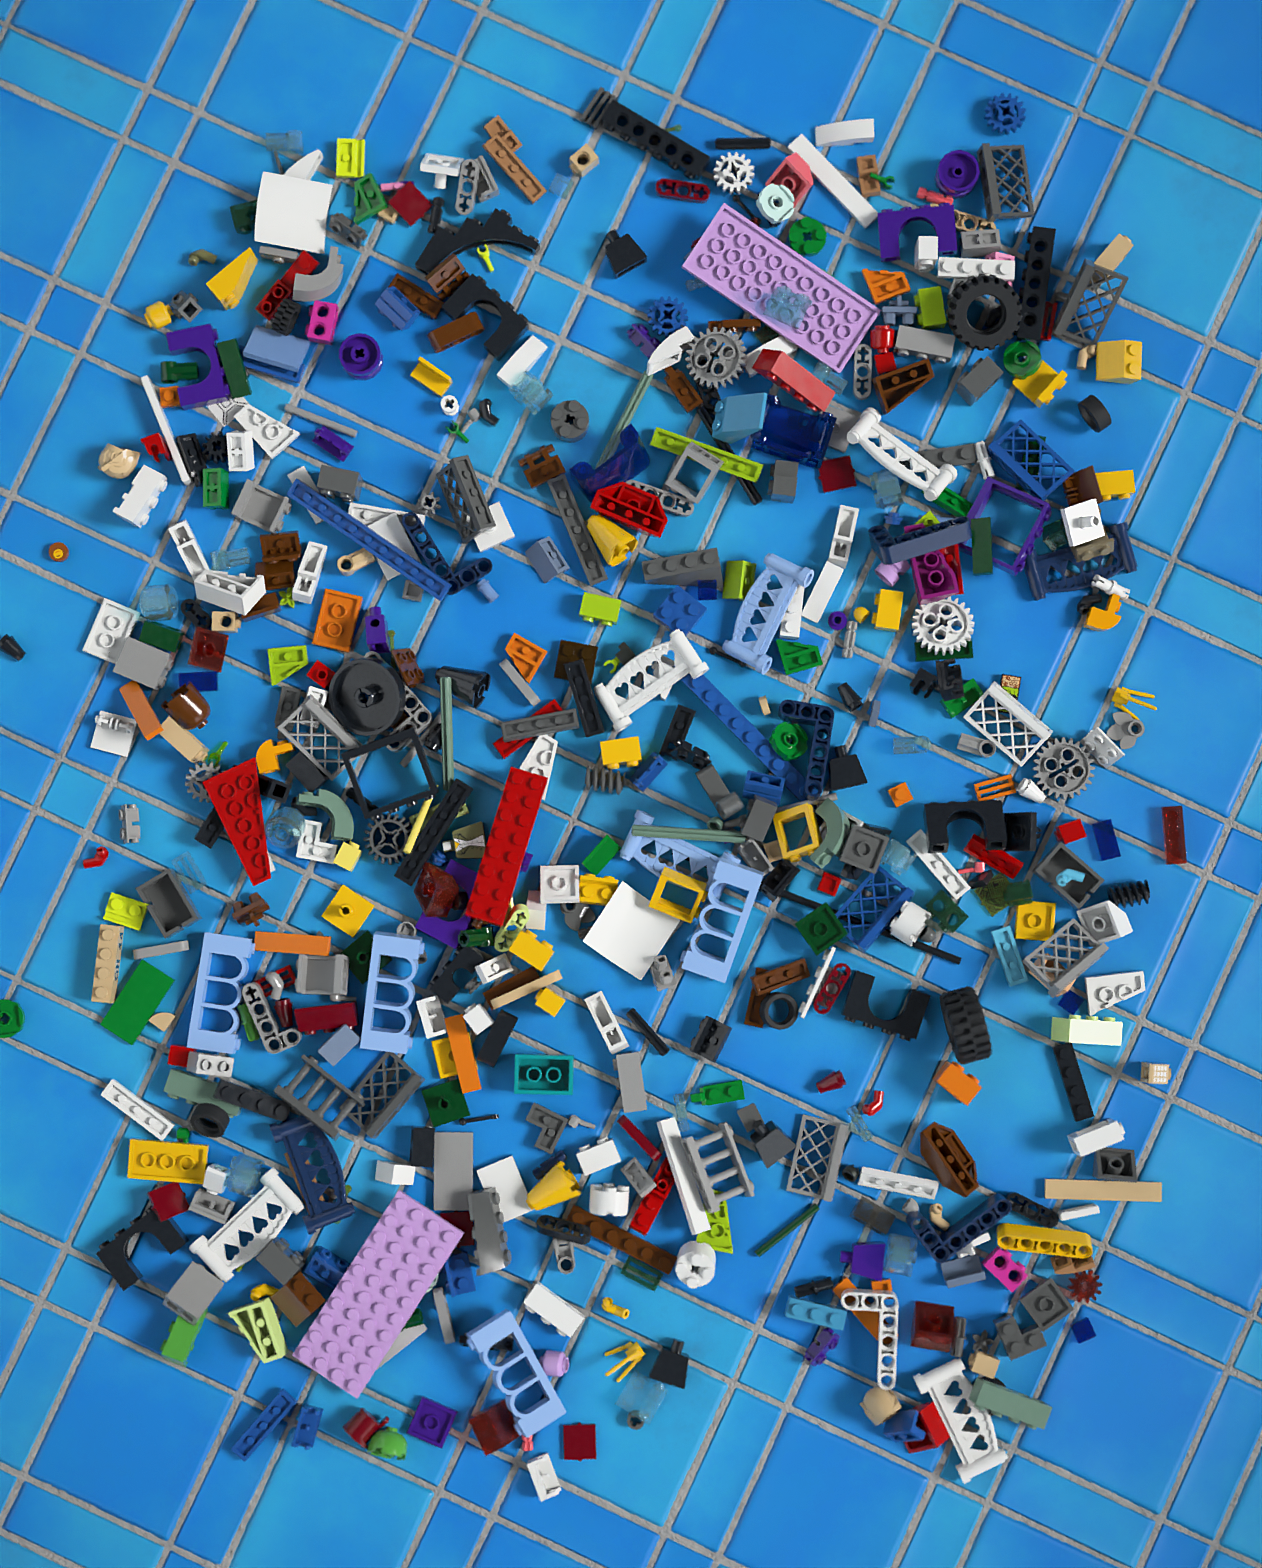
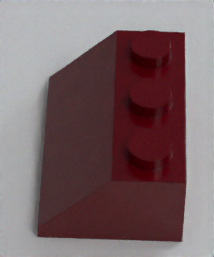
(326, 1017)

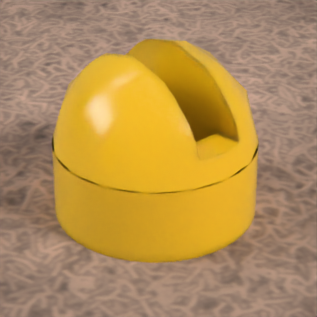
(861, 614)

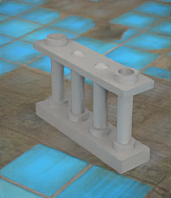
(699, 1164)

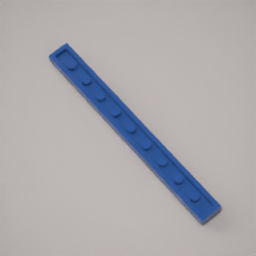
(369, 539)
(747, 734)

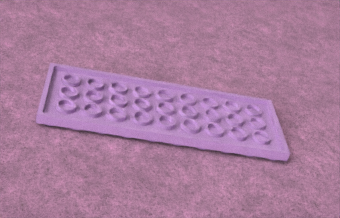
(750, 264)
(378, 1294)

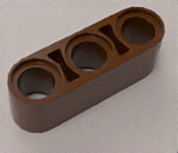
(455, 332)

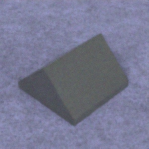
(1115, 1165)

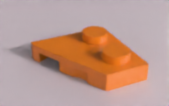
(885, 284)
(525, 656)

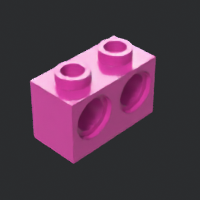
(327, 322)
(1001, 1272)

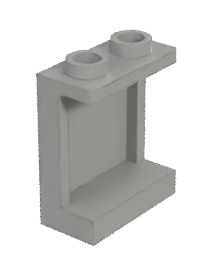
(261, 507)
(143, 663)
(322, 975)
(193, 1293)

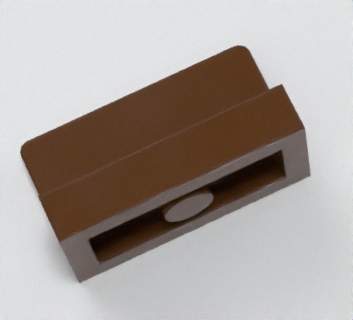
(276, 575)
(265, 606)

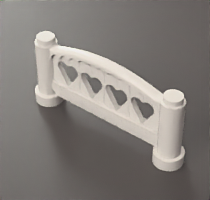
(936, 478)
(685, 662)
(213, 1250)
(973, 1460)

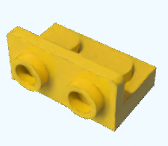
(596, 890)

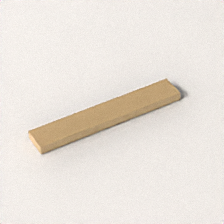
(1102, 1190)

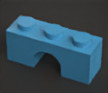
(815, 1313)

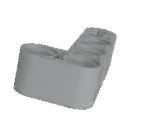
(267, 1016)

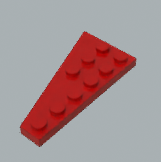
(239, 806)

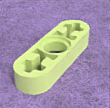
(511, 920)

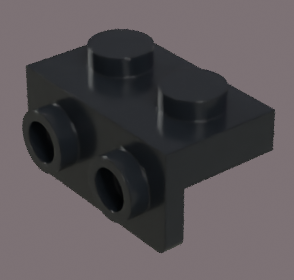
(710, 1038)

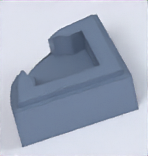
(874, 713)

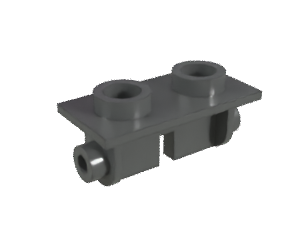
(341, 225)

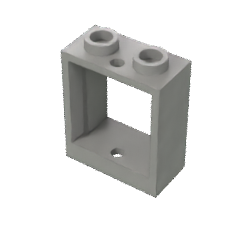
(704, 458)

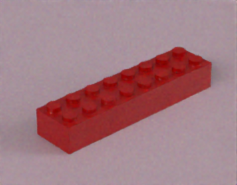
(506, 847)

